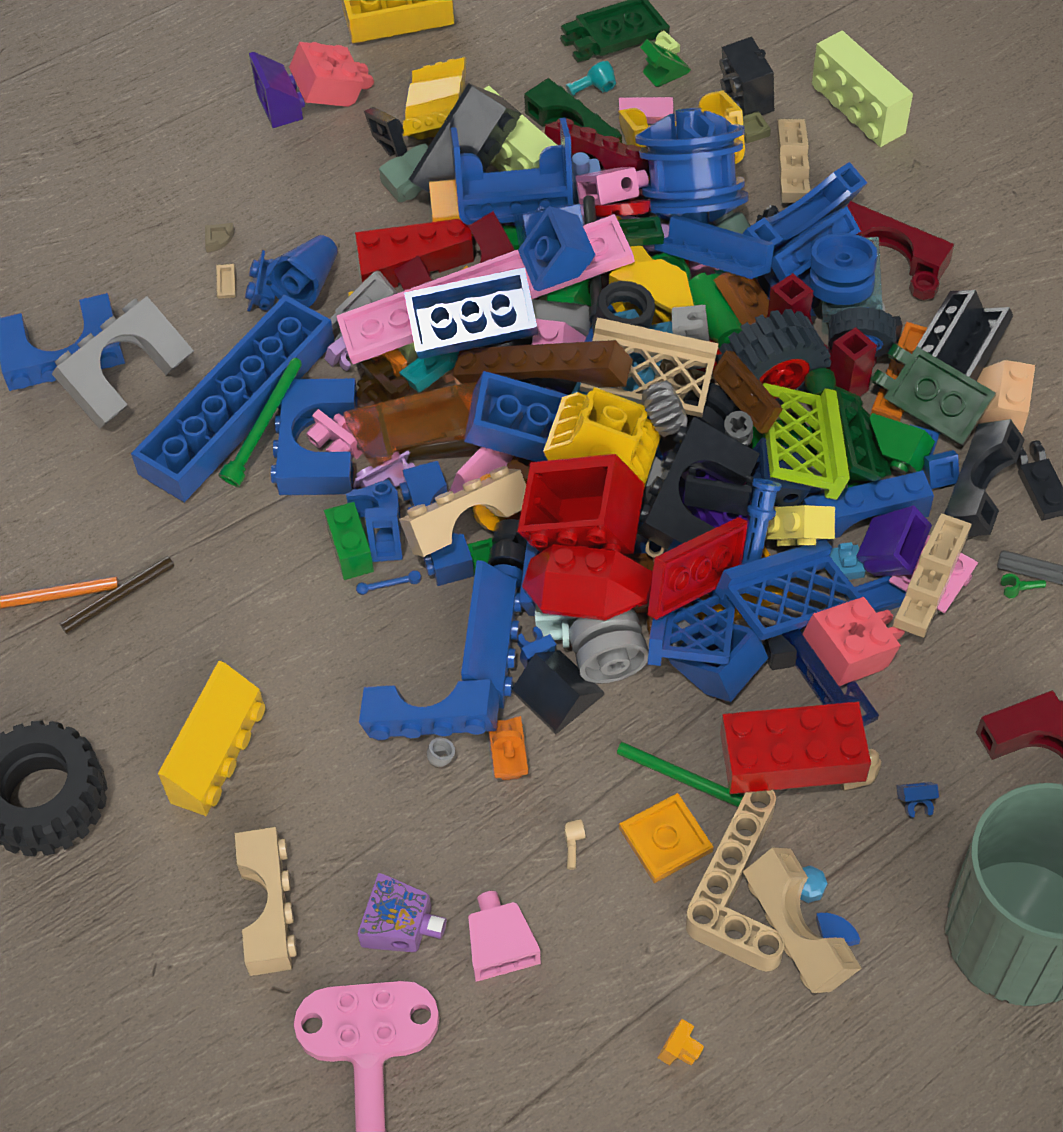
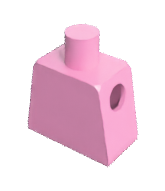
(611, 184)
(500, 938)

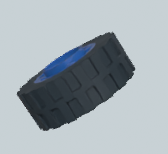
(873, 323)

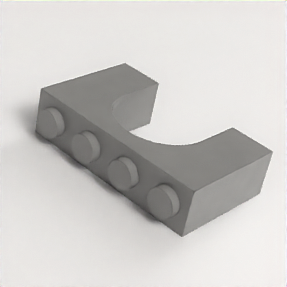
(140, 325)

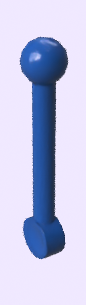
(414, 578)

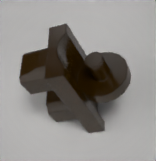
(375, 384)

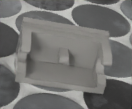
(690, 322)

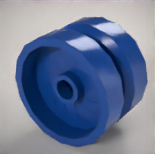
(843, 268)

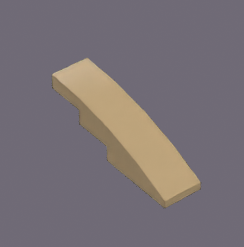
(793, 159)
(932, 575)

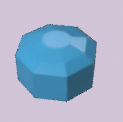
(814, 886)

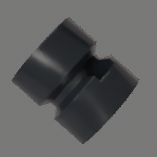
(507, 545)

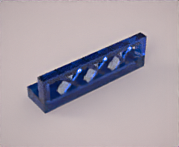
(821, 680)

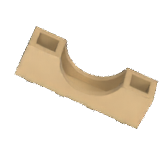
(432, 525)
(778, 885)
(267, 940)

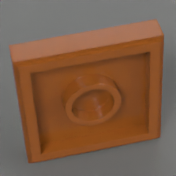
(744, 296)

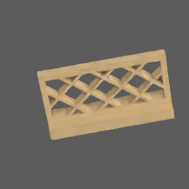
(661, 346)

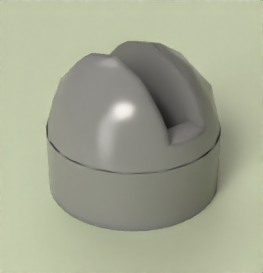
(439, 747)

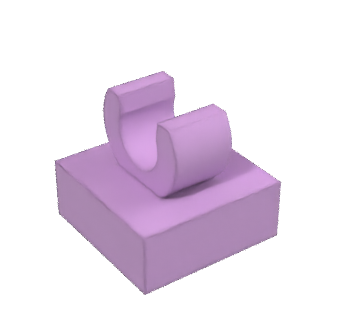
(337, 353)

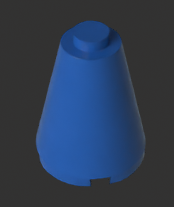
(303, 270)

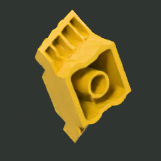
(433, 96)
(603, 426)

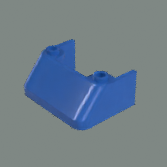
(513, 190)

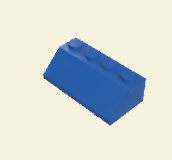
(492, 629)

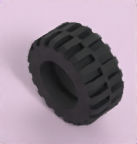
(71, 810)

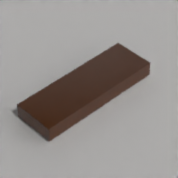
(746, 391)

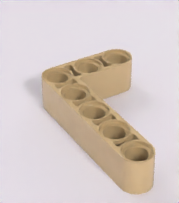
(729, 878)

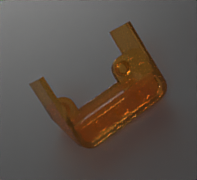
(411, 420)

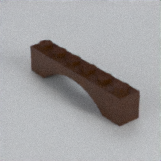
(591, 362)

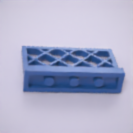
(778, 571)
(666, 632)

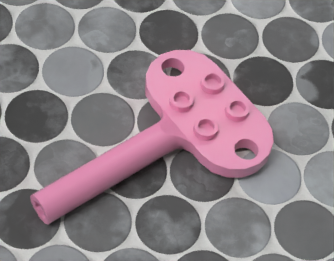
(366, 1028)

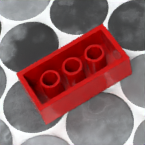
(794, 747)

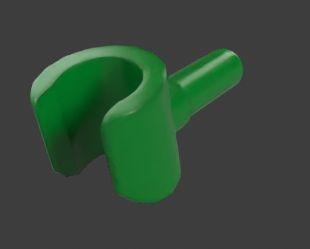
(1012, 579)

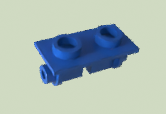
(258, 291)

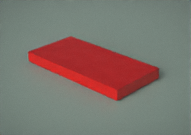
(695, 567)

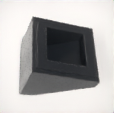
(780, 652)

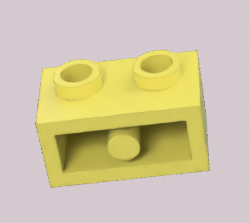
(801, 524)

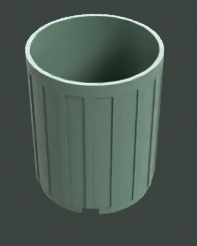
(1010, 899)

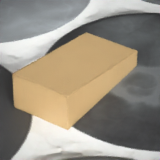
(226, 281)

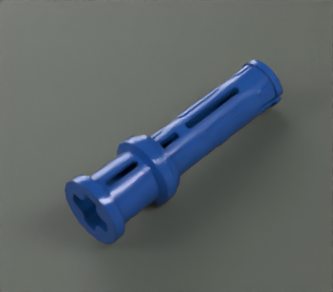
(760, 513)

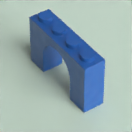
(28, 366)
(302, 470)

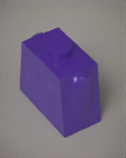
(894, 542)

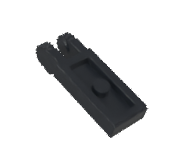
(1041, 482)

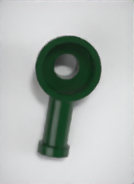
(818, 380)

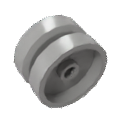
(609, 647)

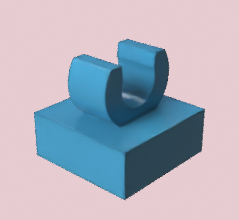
(846, 560)

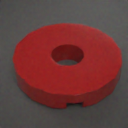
(623, 208)

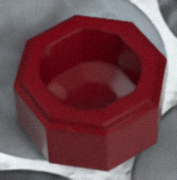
(924, 285)

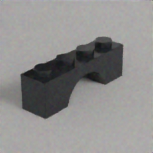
(991, 450)

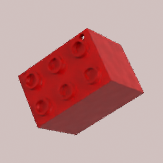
(582, 504)

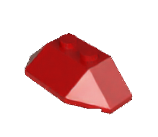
(586, 582)

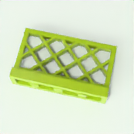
(826, 440)

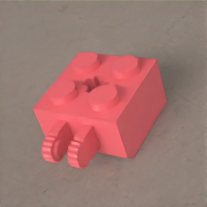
(328, 74)
(853, 640)

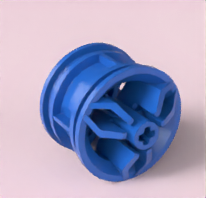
(692, 165)

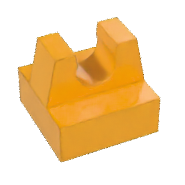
(681, 1045)

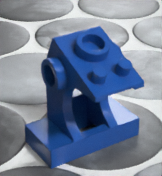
(381, 510)

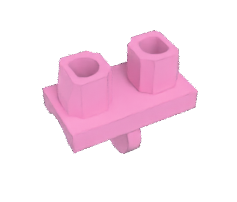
(334, 430)

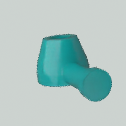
(600, 76)

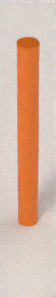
(58, 592)

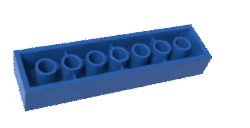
(230, 398)

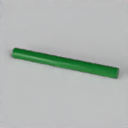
(679, 774)

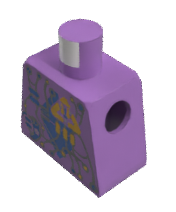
(398, 917)

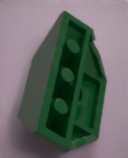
(861, 445)

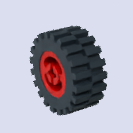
(779, 349)

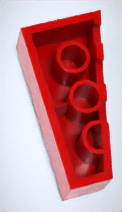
(438, 244)

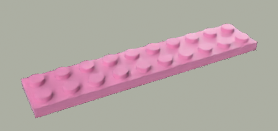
(386, 322)

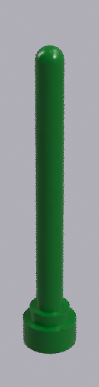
(234, 471)

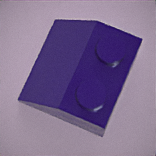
(276, 91)

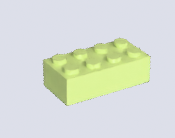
(861, 88)
(522, 146)

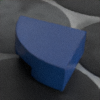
(836, 927)

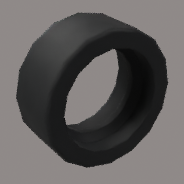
(626, 292)

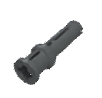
(739, 427)

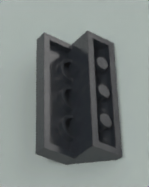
(965, 332)

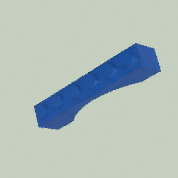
(821, 201)

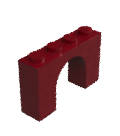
(489, 236)
(851, 354)
(1024, 725)

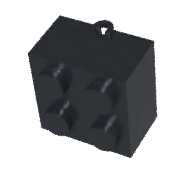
(747, 77)

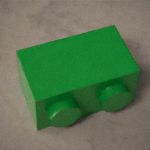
(349, 540)

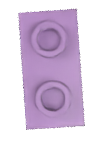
(389, 470)

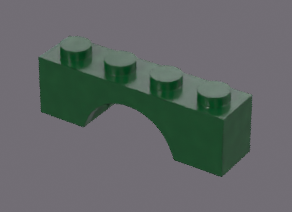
(550, 102)

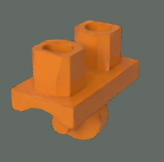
(508, 749)

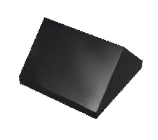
(555, 689)

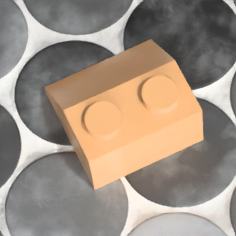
(1013, 391)

